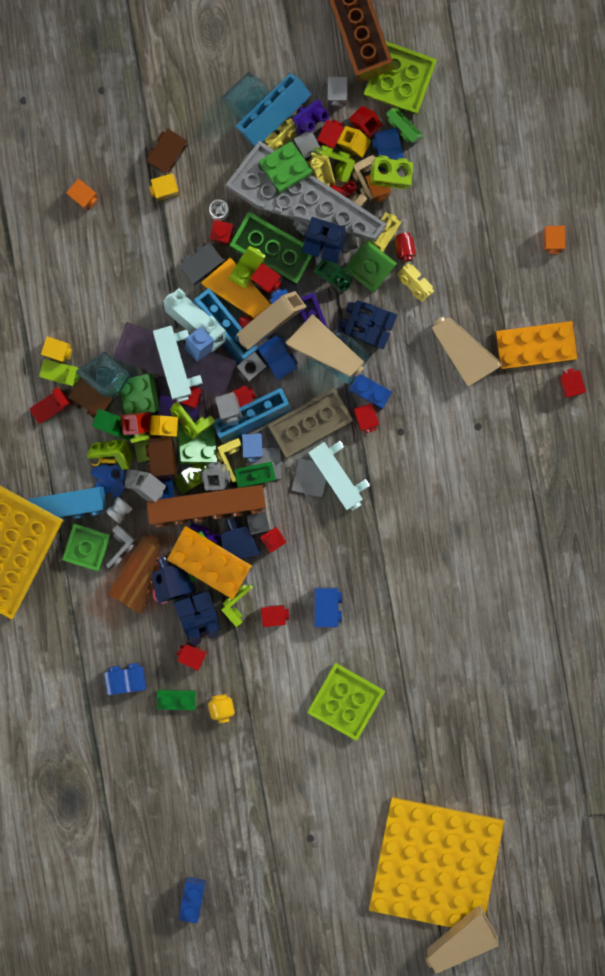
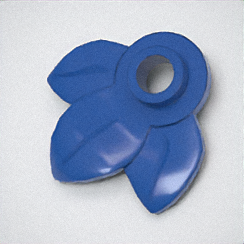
(107, 479)

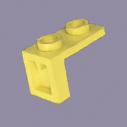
(230, 447)

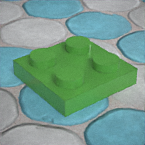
(399, 120)
(285, 167)
(370, 266)
(140, 395)
(198, 450)
(86, 547)

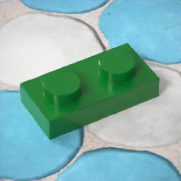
(255, 474)
(176, 699)

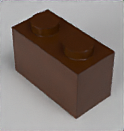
(167, 151)
(88, 397)
(162, 458)

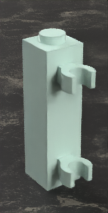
(192, 317)
(172, 363)
(336, 477)

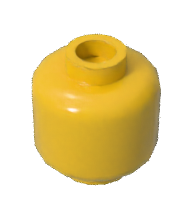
(221, 708)

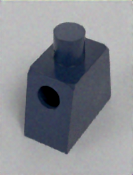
(239, 540)
(170, 581)

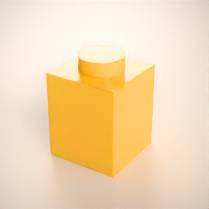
(354, 141)
(164, 187)
(56, 349)
(163, 426)

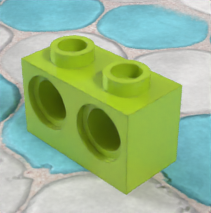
(391, 178)

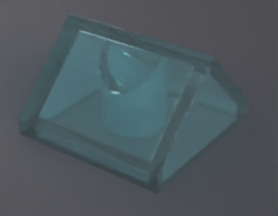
(105, 375)

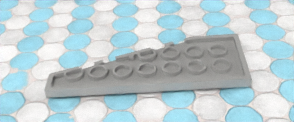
(303, 200)

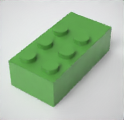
(281, 250)

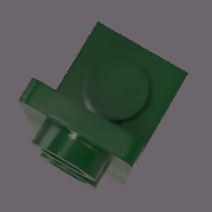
(333, 275)

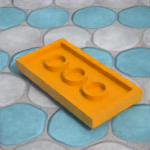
(536, 345)
(209, 562)

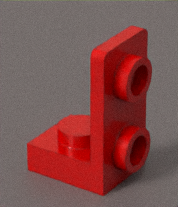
(50, 405)

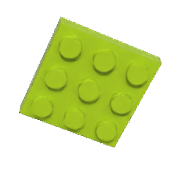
(406, 83)
(346, 701)

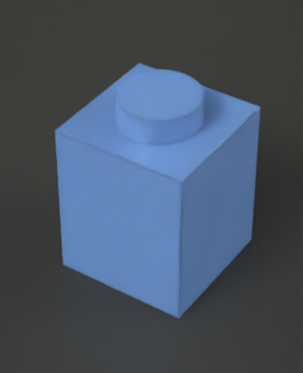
(199, 344)
(252, 447)

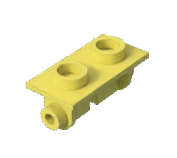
(287, 131)
(322, 169)
(391, 227)
(420, 289)

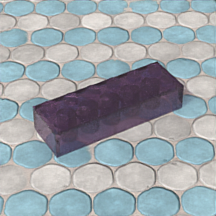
(139, 349)

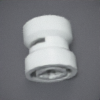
(218, 207)
(118, 510)

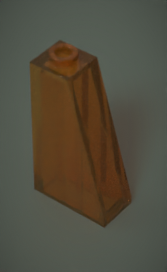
(135, 578)

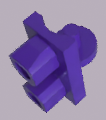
(308, 117)

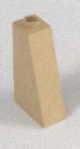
(270, 320)
(322, 345)
(465, 352)
(462, 942)

